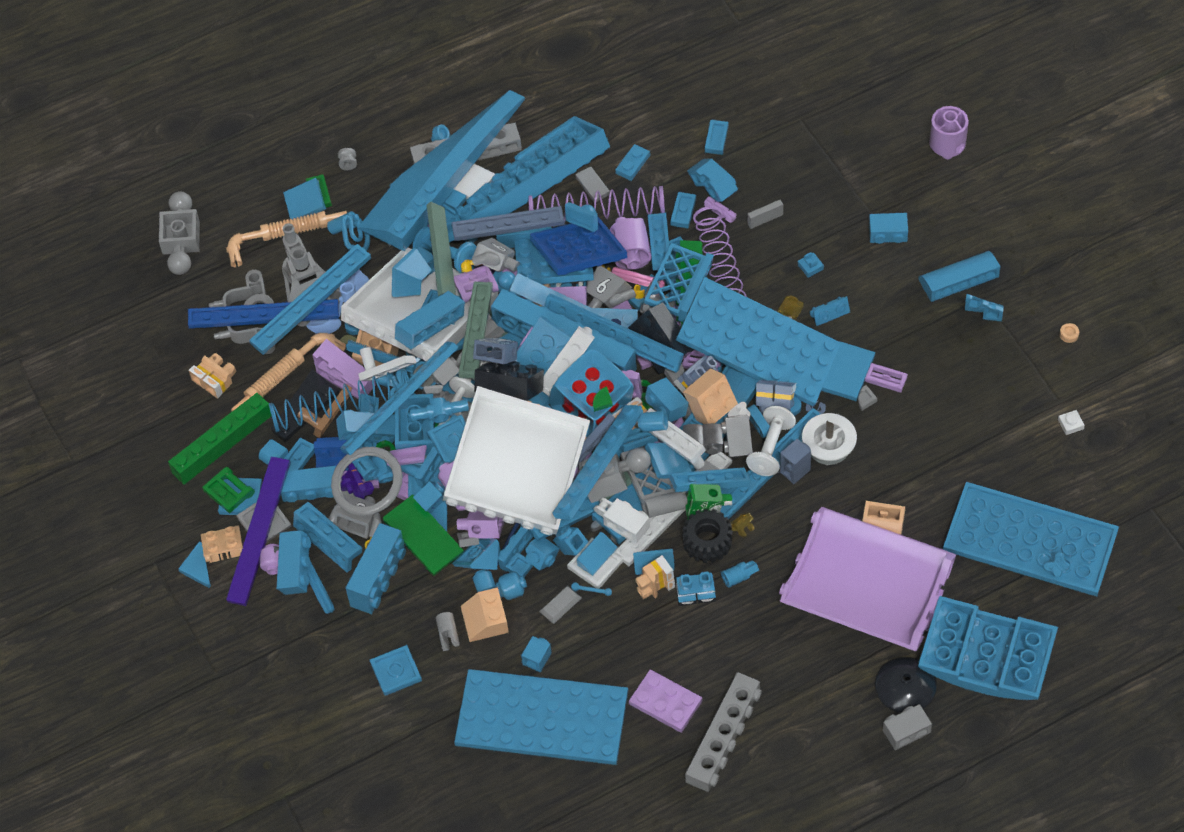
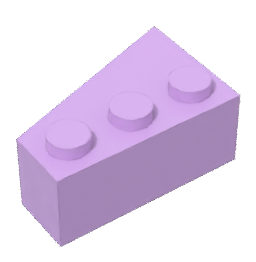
(339, 368)

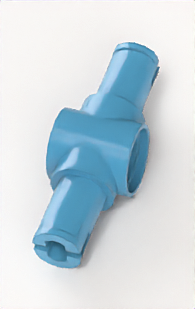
(439, 410)

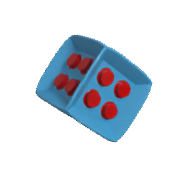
(580, 383)

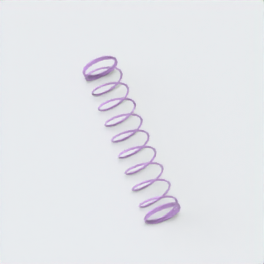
(660, 196)
(711, 222)

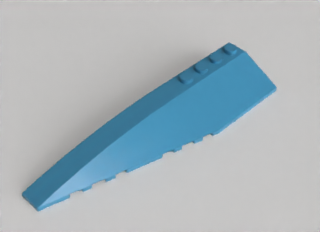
(533, 171)
(435, 176)

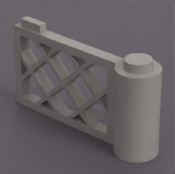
(661, 500)

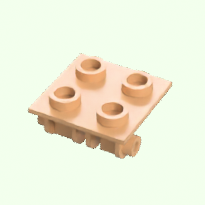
(220, 542)

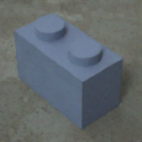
(795, 461)

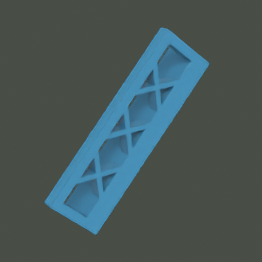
(328, 536)

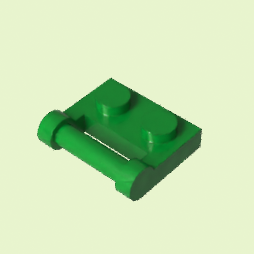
(224, 494)

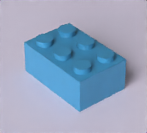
(414, 433)

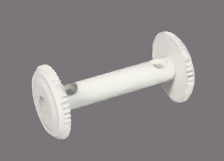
(763, 462)

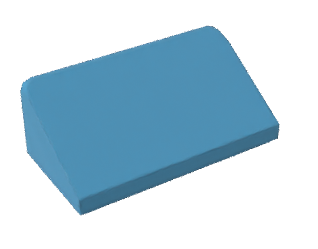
(596, 554)
(644, 558)

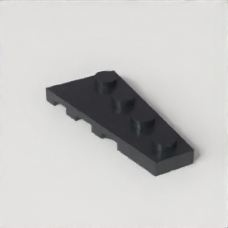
(312, 383)

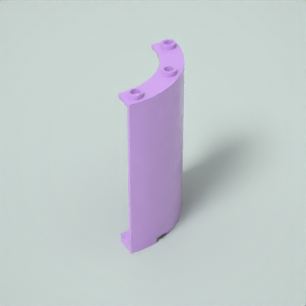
(868, 578)

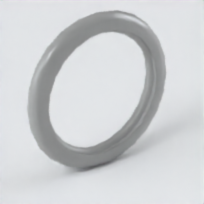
(386, 501)

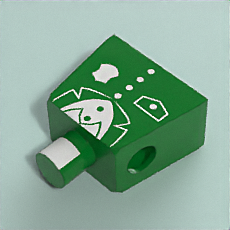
(705, 497)

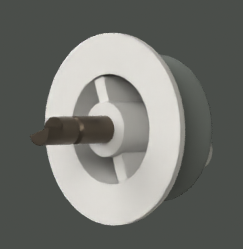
(829, 438)

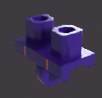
(353, 483)

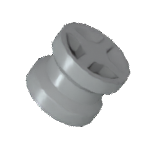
(347, 159)

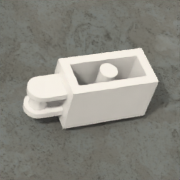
(623, 519)

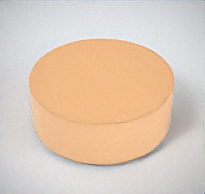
(1069, 333)

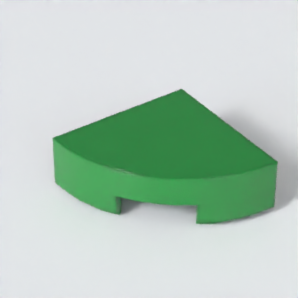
(602, 400)

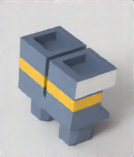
(695, 371)
(774, 393)

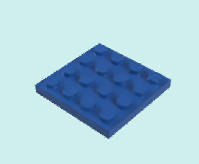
(576, 248)

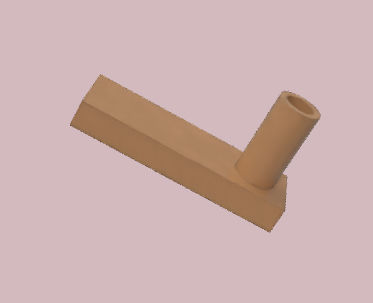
(323, 423)

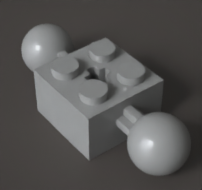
(179, 232)
(613, 478)

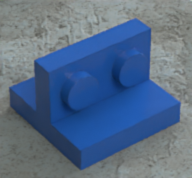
(328, 451)

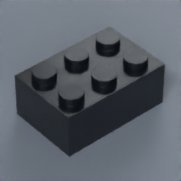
(661, 327)
(510, 379)

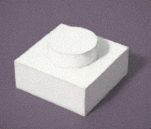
(1071, 422)

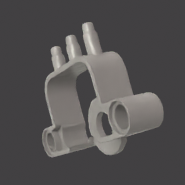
(244, 293)

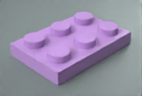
(665, 701)

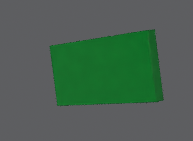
(423, 535)

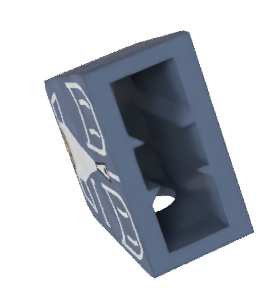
(502, 350)

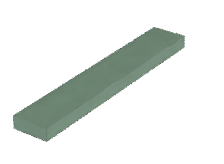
(440, 248)
(475, 327)

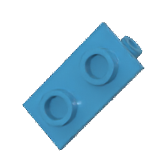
(830, 311)

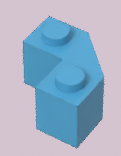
(714, 178)

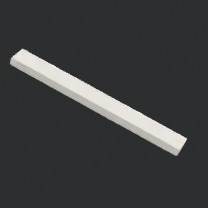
(662, 522)

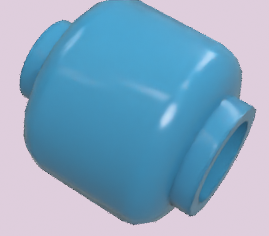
(511, 585)

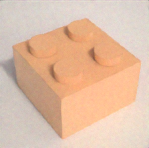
(710, 397)

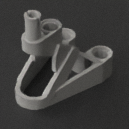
(299, 259)

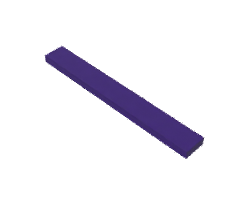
(258, 531)

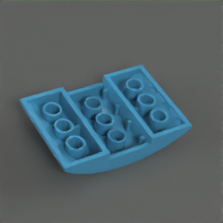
(987, 650)

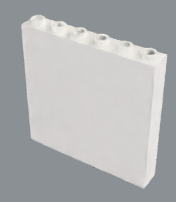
(377, 311)
(515, 460)

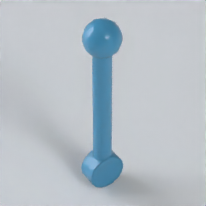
(575, 587)

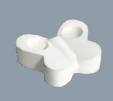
(739, 409)

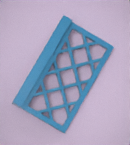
(694, 283)

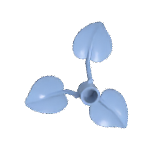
(347, 290)

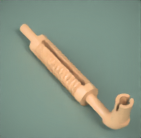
(274, 230)
(286, 366)

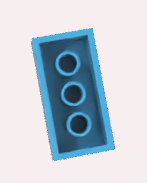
(375, 569)

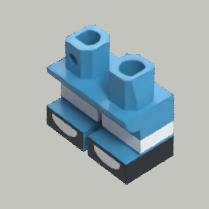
(689, 585)

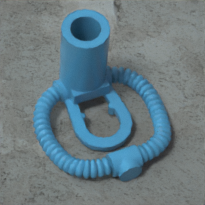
(348, 221)

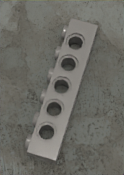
(505, 142)
(741, 687)

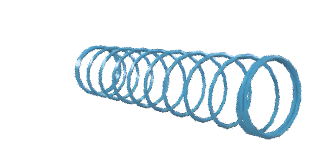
(404, 378)

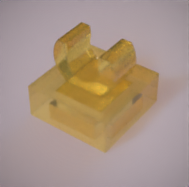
(791, 307)
(740, 523)

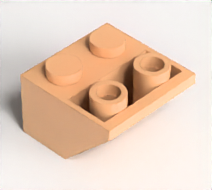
(884, 516)

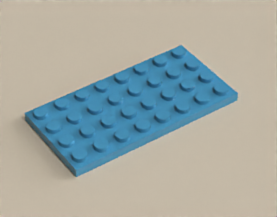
(757, 340)
(1028, 534)
(542, 716)

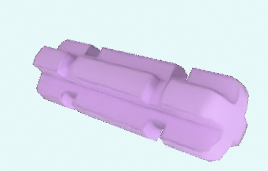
(730, 216)

